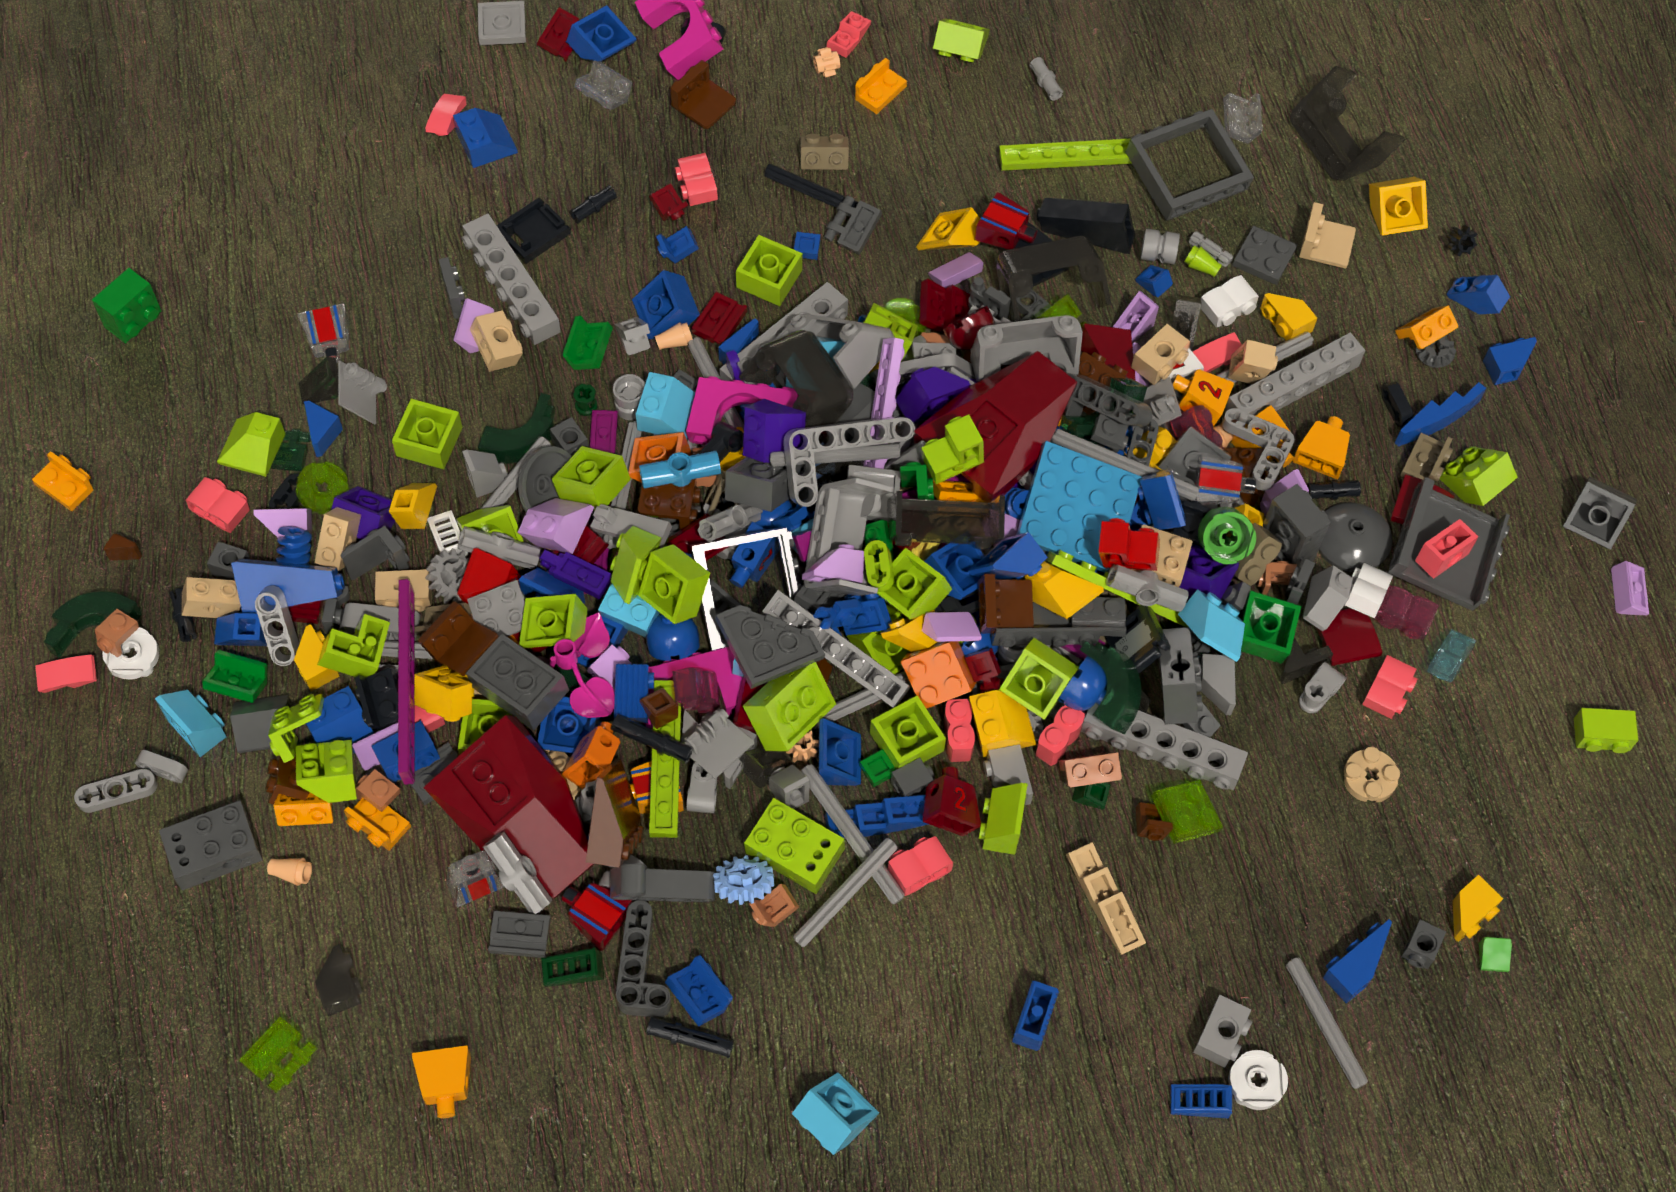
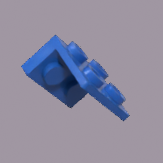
(872, 616)

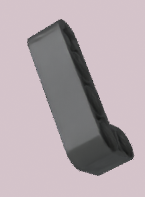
(1105, 401)
(644, 884)
(639, 958)

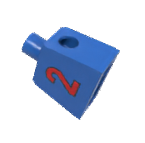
(752, 558)

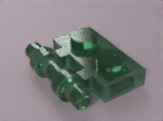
(292, 455)

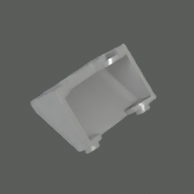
(1007, 343)

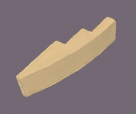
(1106, 899)

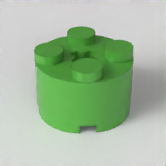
(1233, 548)

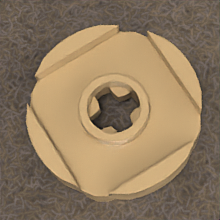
(1381, 765)

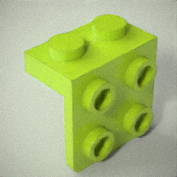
(286, 719)

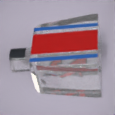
(326, 330)
(1221, 480)
(473, 878)

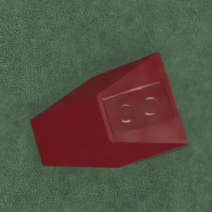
(1014, 416)
(516, 789)

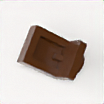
(1150, 822)

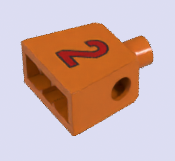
(598, 749)

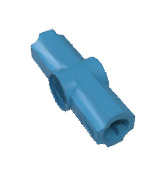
(692, 467)

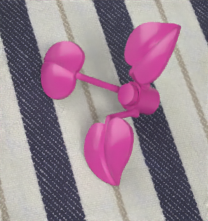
(597, 695)

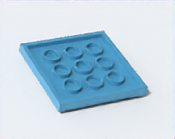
(1071, 500)

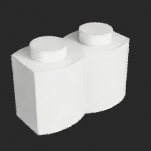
(1229, 301)
(1368, 589)

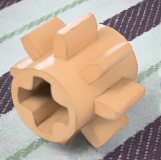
(826, 62)
(809, 751)

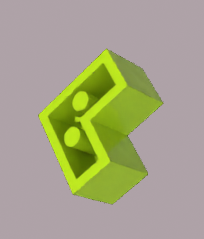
(899, 326)
(956, 452)
(358, 652)

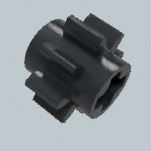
(1468, 241)

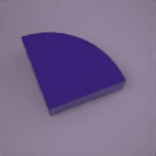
(732, 364)

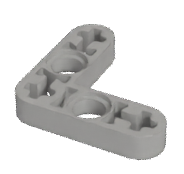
(941, 361)
(1268, 440)

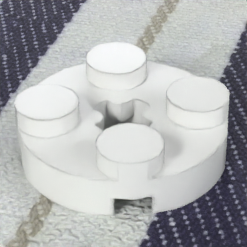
(141, 664)
(1248, 1093)

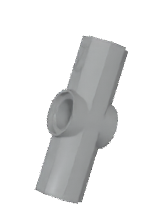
(728, 521)
(501, 546)
(1147, 588)
(517, 873)

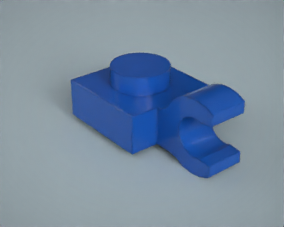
(792, 518)
(841, 614)

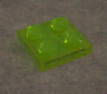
(1188, 810)

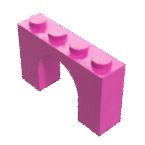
(698, 41)
(717, 396)
(717, 661)

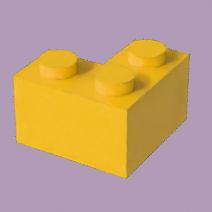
(443, 693)

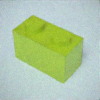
(1605, 730)

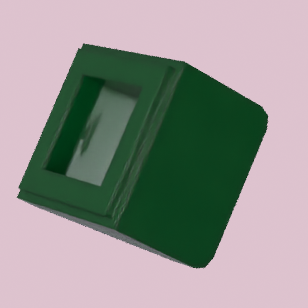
(1092, 795)

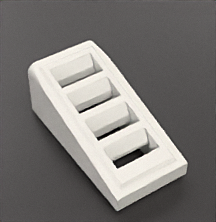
(434, 529)

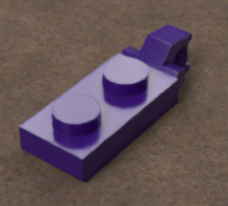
(576, 572)

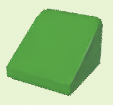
(1495, 954)

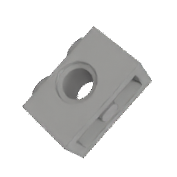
(1227, 1015)

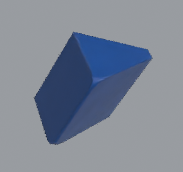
(1155, 280)

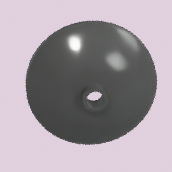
(537, 473)
(1352, 548)

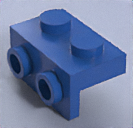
(700, 991)

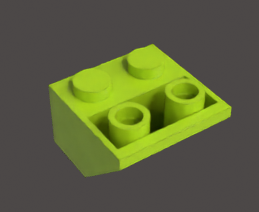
(1479, 474)
(327, 770)

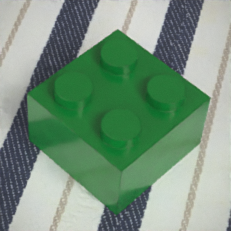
(127, 305)
(1268, 626)

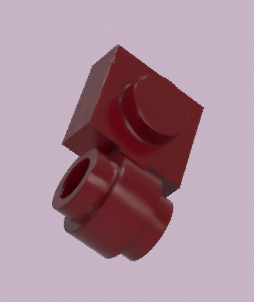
(985, 667)

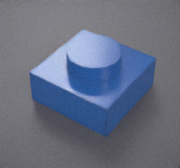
(807, 244)

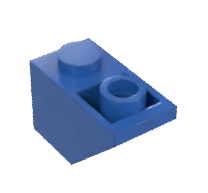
(1480, 293)
(1507, 360)
(239, 630)

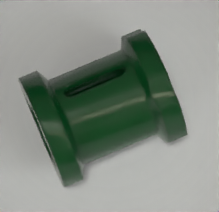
(588, 397)

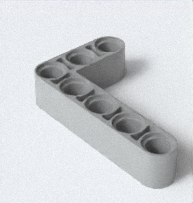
(836, 441)

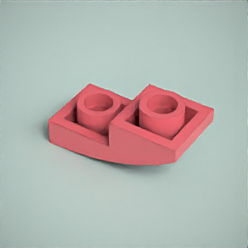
(849, 34)
(441, 118)
(1217, 352)
(66, 672)

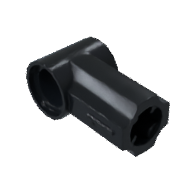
(724, 440)

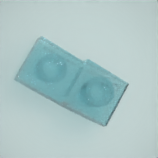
(1451, 656)

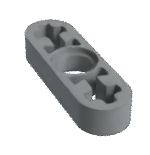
(105, 785)

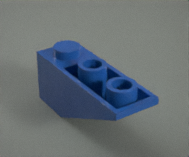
(1357, 968)

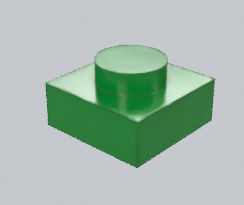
(877, 768)

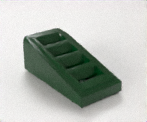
(585, 975)

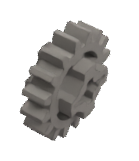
(447, 577)

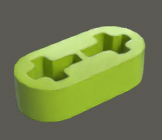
(884, 565)

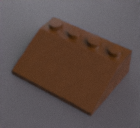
(614, 819)

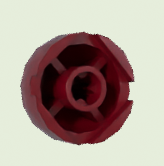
(964, 330)

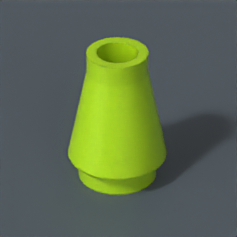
(1202, 261)

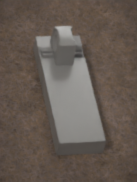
(618, 521)

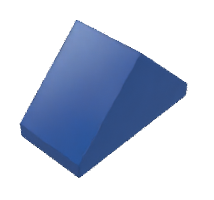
(323, 427)

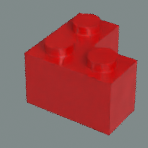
(1128, 548)

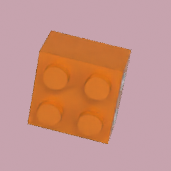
(938, 673)

